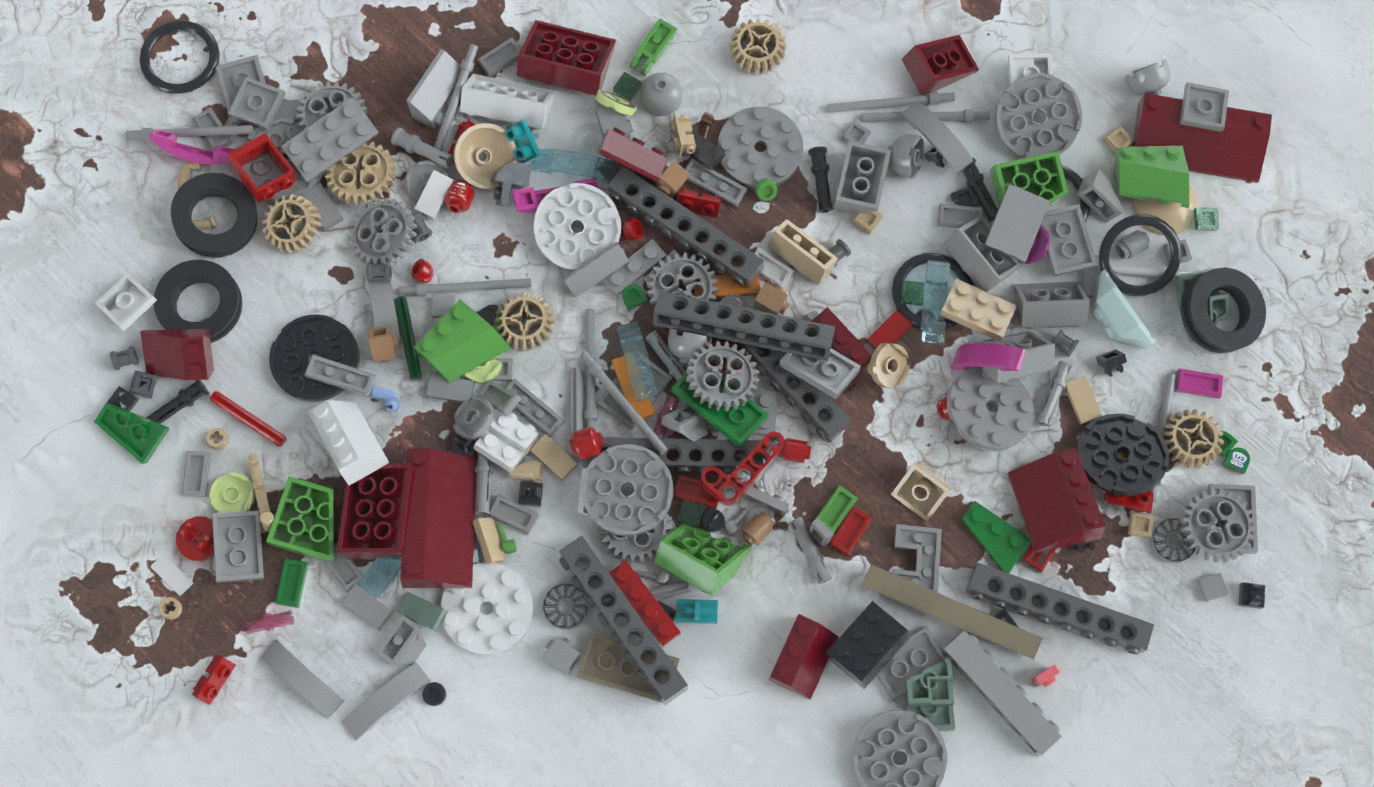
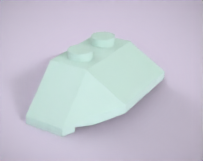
(1118, 315)

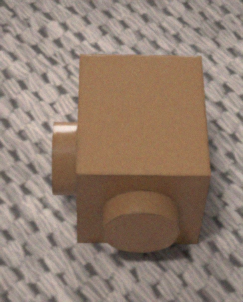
(672, 179)
(771, 300)
(382, 343)

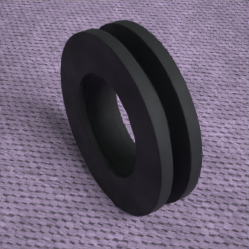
(208, 186)
(187, 274)
(1249, 302)

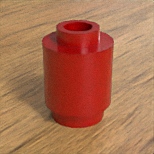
(795, 450)

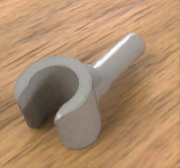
(731, 527)
(662, 578)

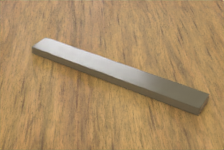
(952, 611)

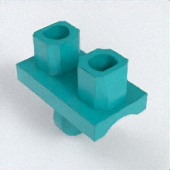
(524, 141)
(696, 611)

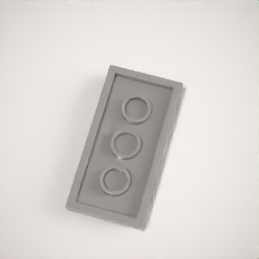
(330, 139)

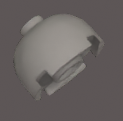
(1149, 79)
(661, 94)
(905, 155)
(684, 344)

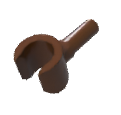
(708, 120)

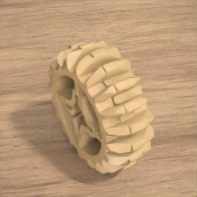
(756, 54)
(285, 209)
(517, 319)
(1210, 444)

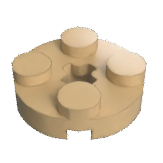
(879, 365)

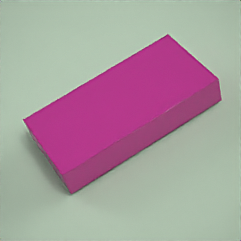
(1199, 383)

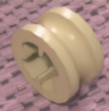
(222, 444)
(172, 614)

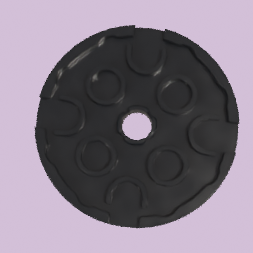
(296, 343)
(1116, 475)

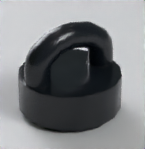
(713, 520)

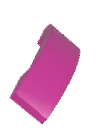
(168, 142)
(528, 200)
(988, 355)

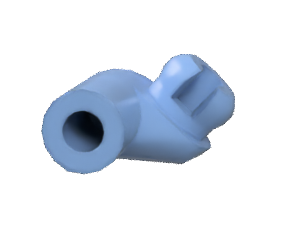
(388, 396)

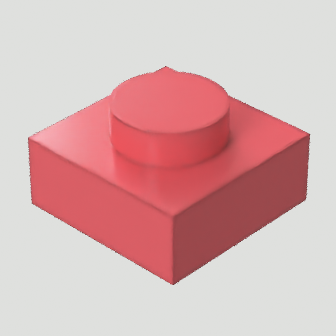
(1046, 677)

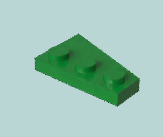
(131, 431)
(997, 536)

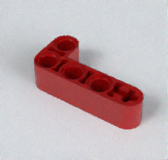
(747, 466)

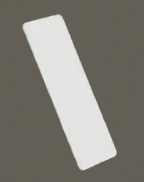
(171, 574)

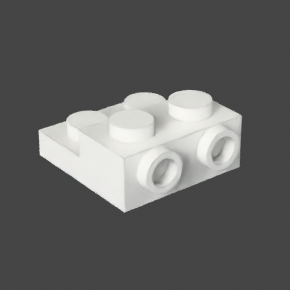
(1026, 64)
(125, 301)
(506, 441)

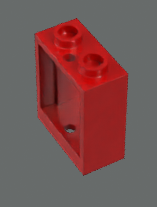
(252, 151)

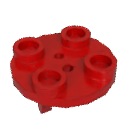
(190, 532)

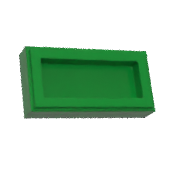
(292, 583)

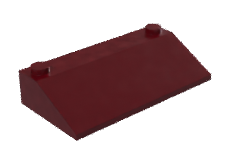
(1232, 154)
(439, 521)

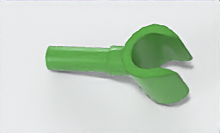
(508, 545)

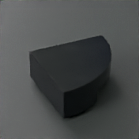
(964, 197)
(489, 314)

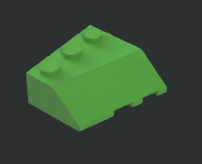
(1153, 173)
(1036, 174)
(460, 343)
(305, 520)
(700, 558)

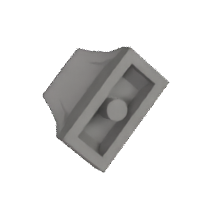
(686, 422)
(402, 643)

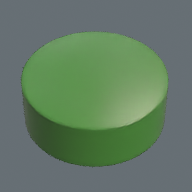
(765, 189)

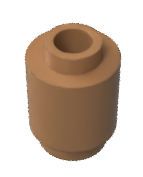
(757, 529)

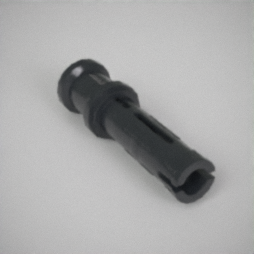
(820, 171)
(977, 180)
(185, 398)

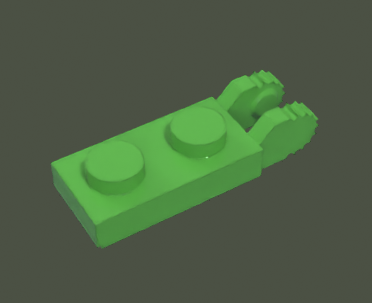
(653, 45)

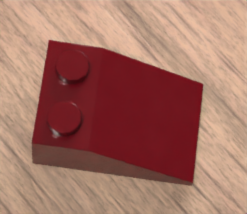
(939, 63)
(178, 353)

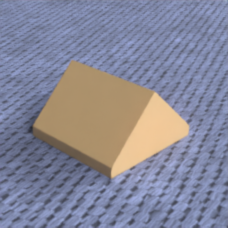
(921, 491)

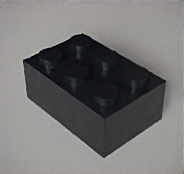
(868, 644)

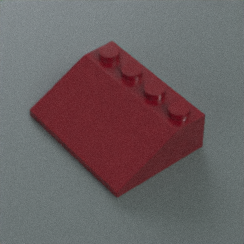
(565, 57)
(1057, 501)
(376, 513)

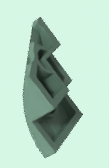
(1217, 303)
(932, 695)

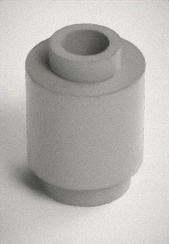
(1132, 244)

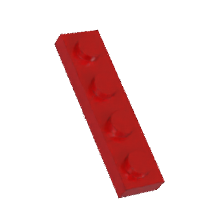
(645, 604)

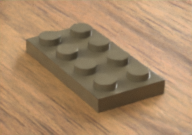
(608, 666)

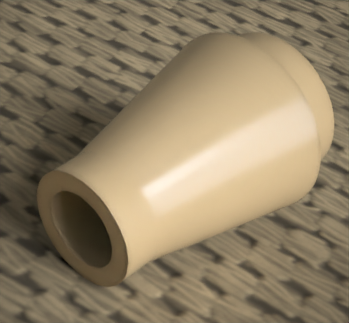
(528, 471)

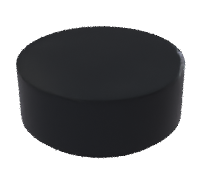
(434, 694)

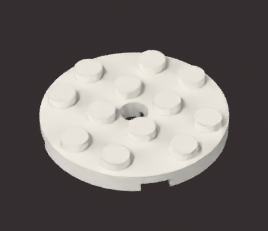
(573, 204)
(497, 630)

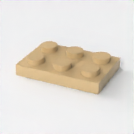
(978, 310)

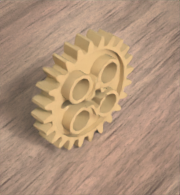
(380, 173)

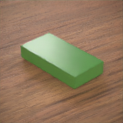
(837, 508)

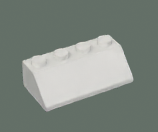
(506, 101)
(348, 439)

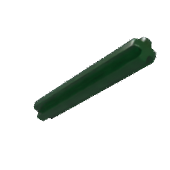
(408, 338)

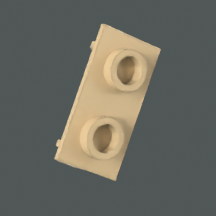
(680, 127)

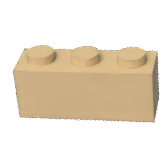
(802, 252)

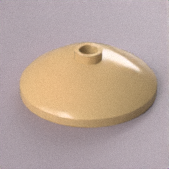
(491, 142)
(1176, 216)

